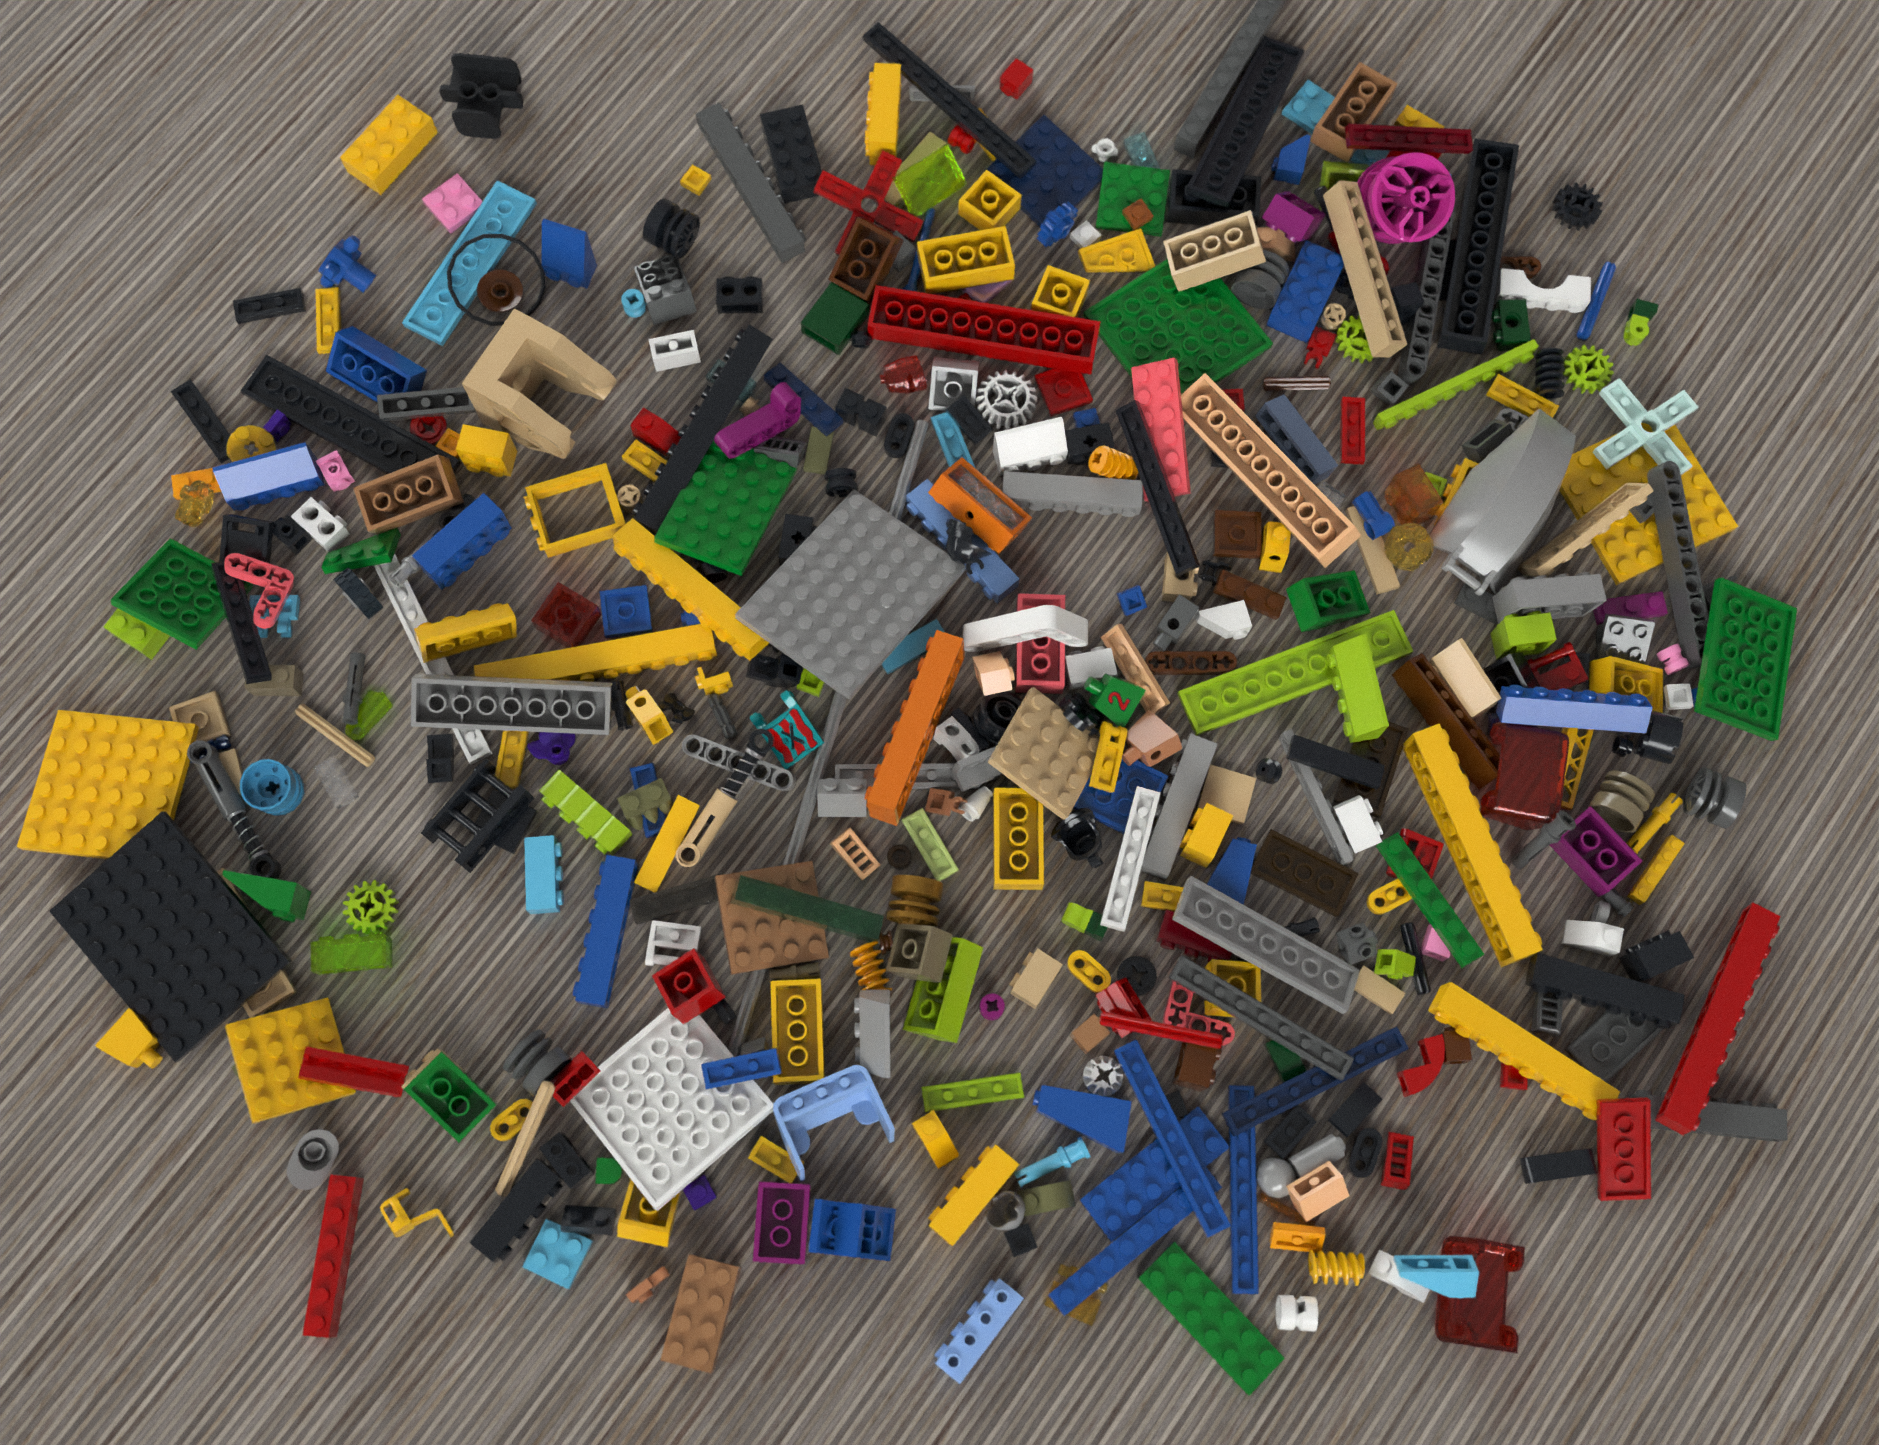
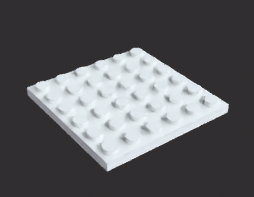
(658, 1114)

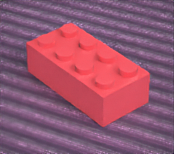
(1040, 660)

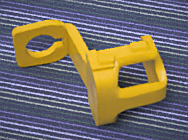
(402, 1223)

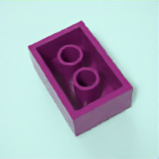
(1293, 216)
(1596, 852)
(782, 1223)

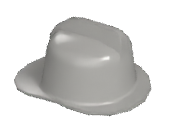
(312, 1159)

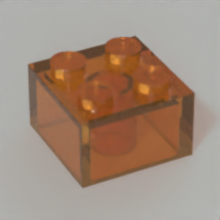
(1413, 496)

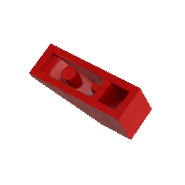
(654, 431)

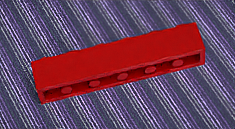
(333, 1256)

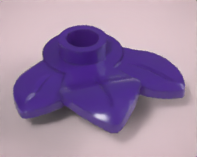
(551, 743)

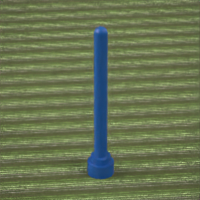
(925, 232)

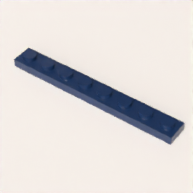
(1311, 1083)

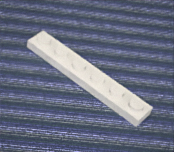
(1130, 859)

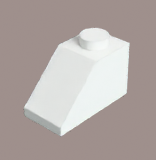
(1226, 620)
(1593, 937)

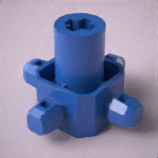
(343, 264)

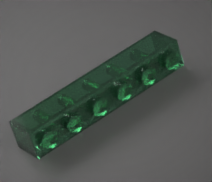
(807, 909)

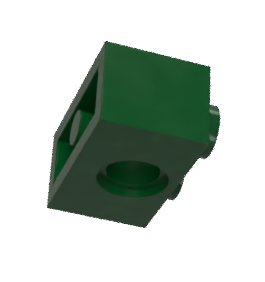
(1514, 313)

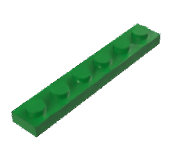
(1430, 900)

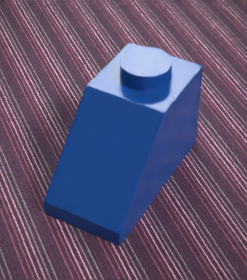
(1291, 161)

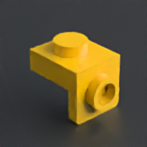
(716, 684)

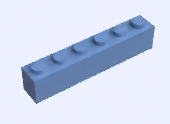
(996, 576)

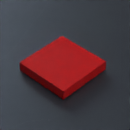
(1062, 390)

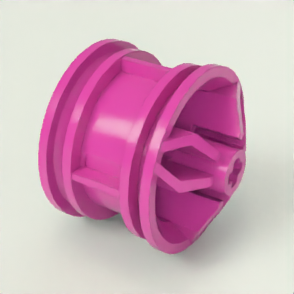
(1418, 209)

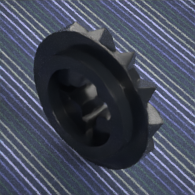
(1142, 965)

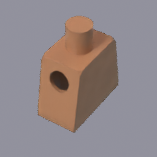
(1150, 741)

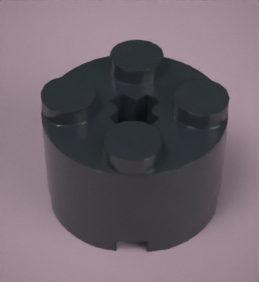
(1661, 738)

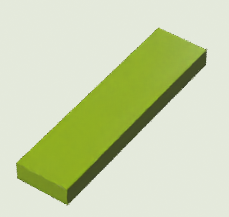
(972, 1092)

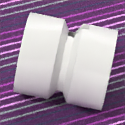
(1296, 1313)

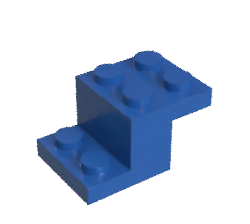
(852, 1230)

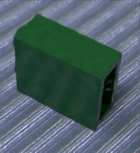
(835, 318)

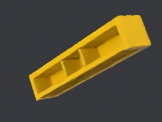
(1655, 869)

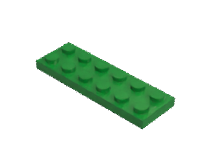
(1211, 1318)

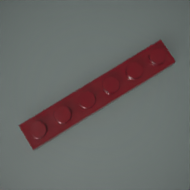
(1408, 138)

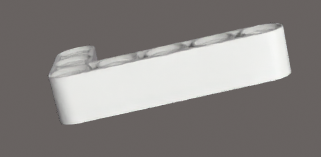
(1025, 626)

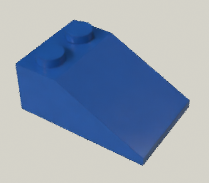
(567, 254)

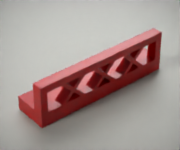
(353, 1072)

